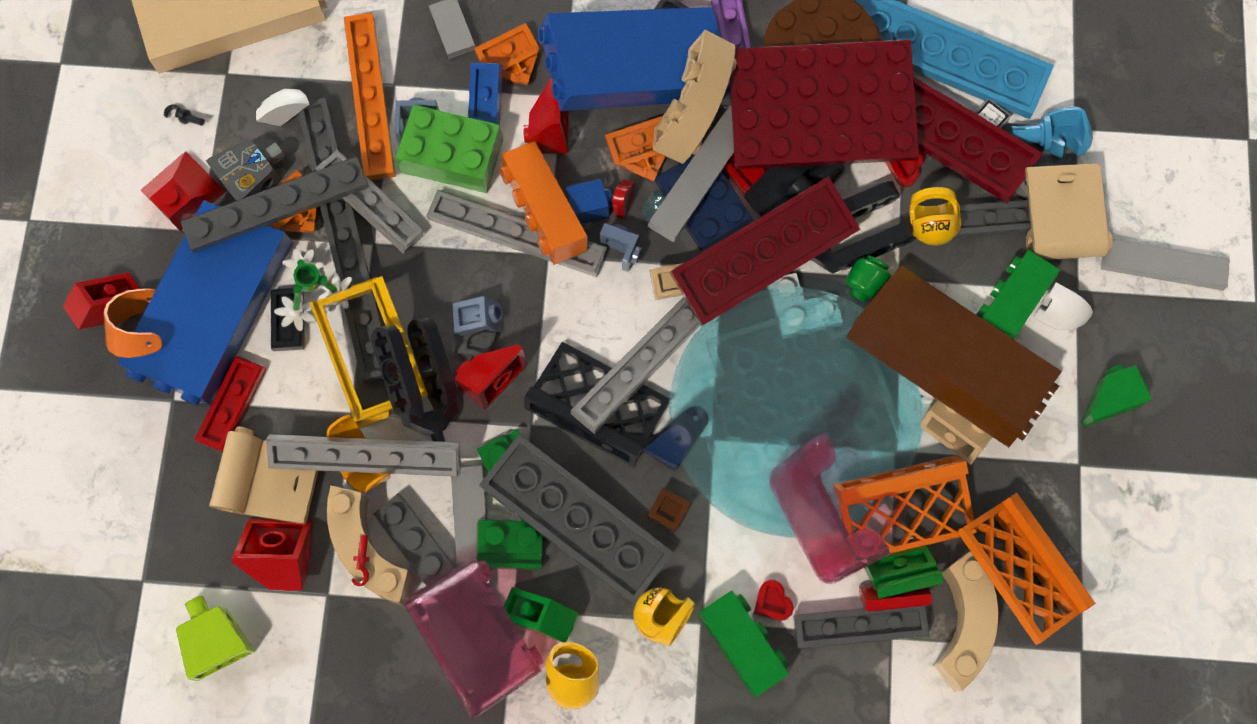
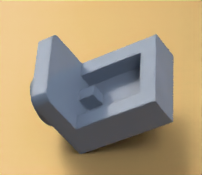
(622, 240)

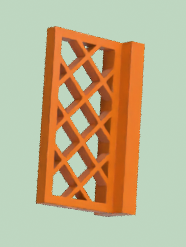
(908, 480)
(1039, 557)

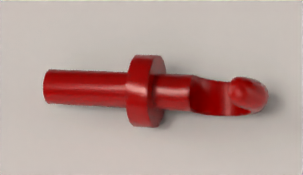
(361, 559)

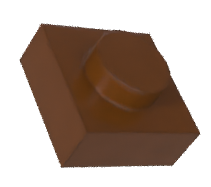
(669, 510)

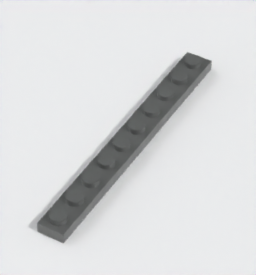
(343, 240)

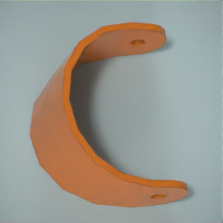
(120, 309)

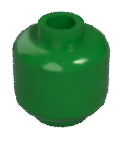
(867, 278)

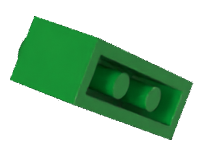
(1019, 294)
(744, 643)

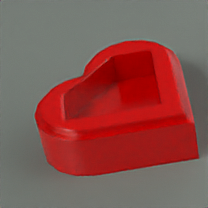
(906, 172)
(622, 198)
(772, 602)

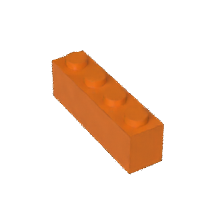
(543, 202)

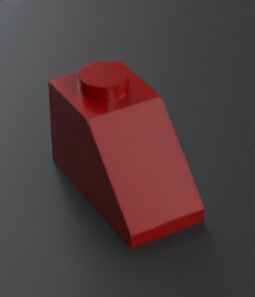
(89, 298)

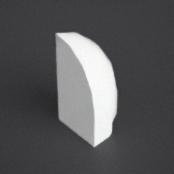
(281, 106)
(1063, 309)

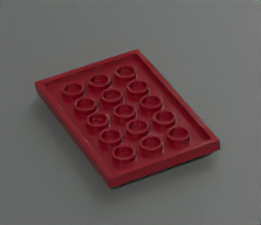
(823, 104)

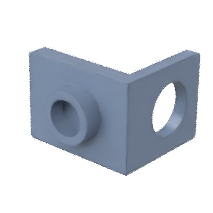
(403, 110)

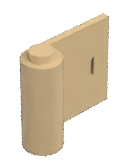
(1067, 217)
(253, 489)

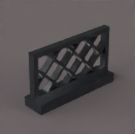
(607, 437)

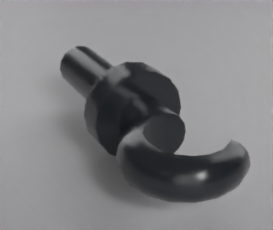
(184, 116)

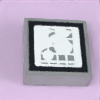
(993, 113)

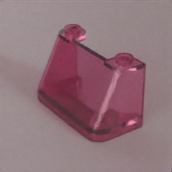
(814, 518)
(473, 636)

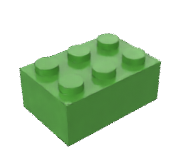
(449, 148)

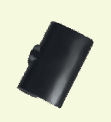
(784, 183)

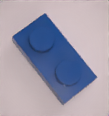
(485, 92)

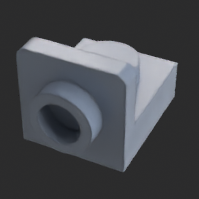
(477, 315)

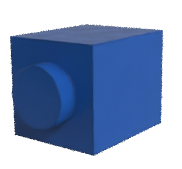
(589, 201)

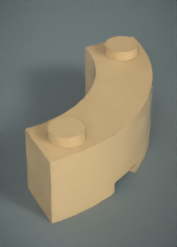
(706, 79)
(345, 523)
(976, 622)

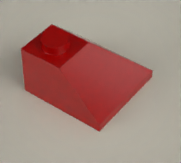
(548, 124)
(181, 190)
(490, 374)
(275, 553)

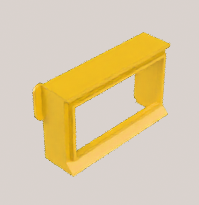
(376, 285)

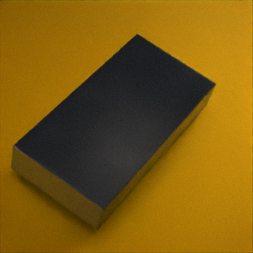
(284, 337)

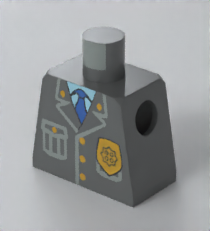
(246, 169)

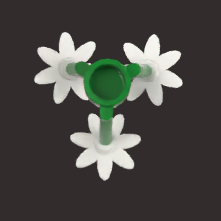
(308, 280)

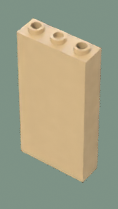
(199, 29)

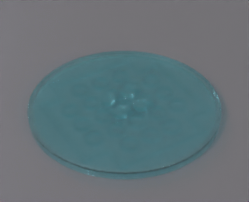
(772, 381)

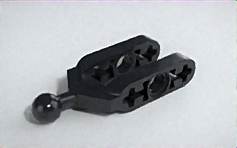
(874, 245)
(408, 400)

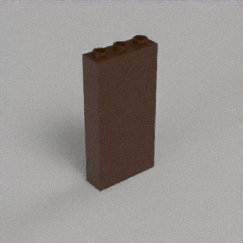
(955, 356)

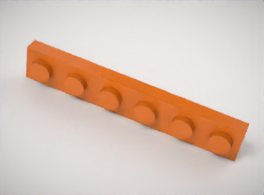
(369, 96)

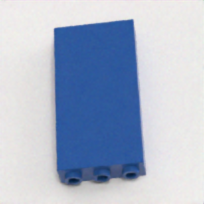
(621, 55)
(206, 311)

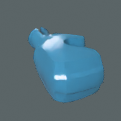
(1058, 130)

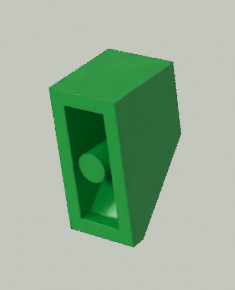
(1116, 394)
(540, 614)

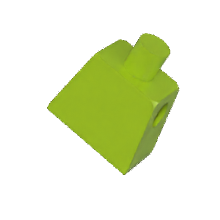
(210, 640)

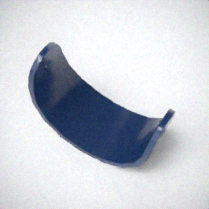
(667, 448)

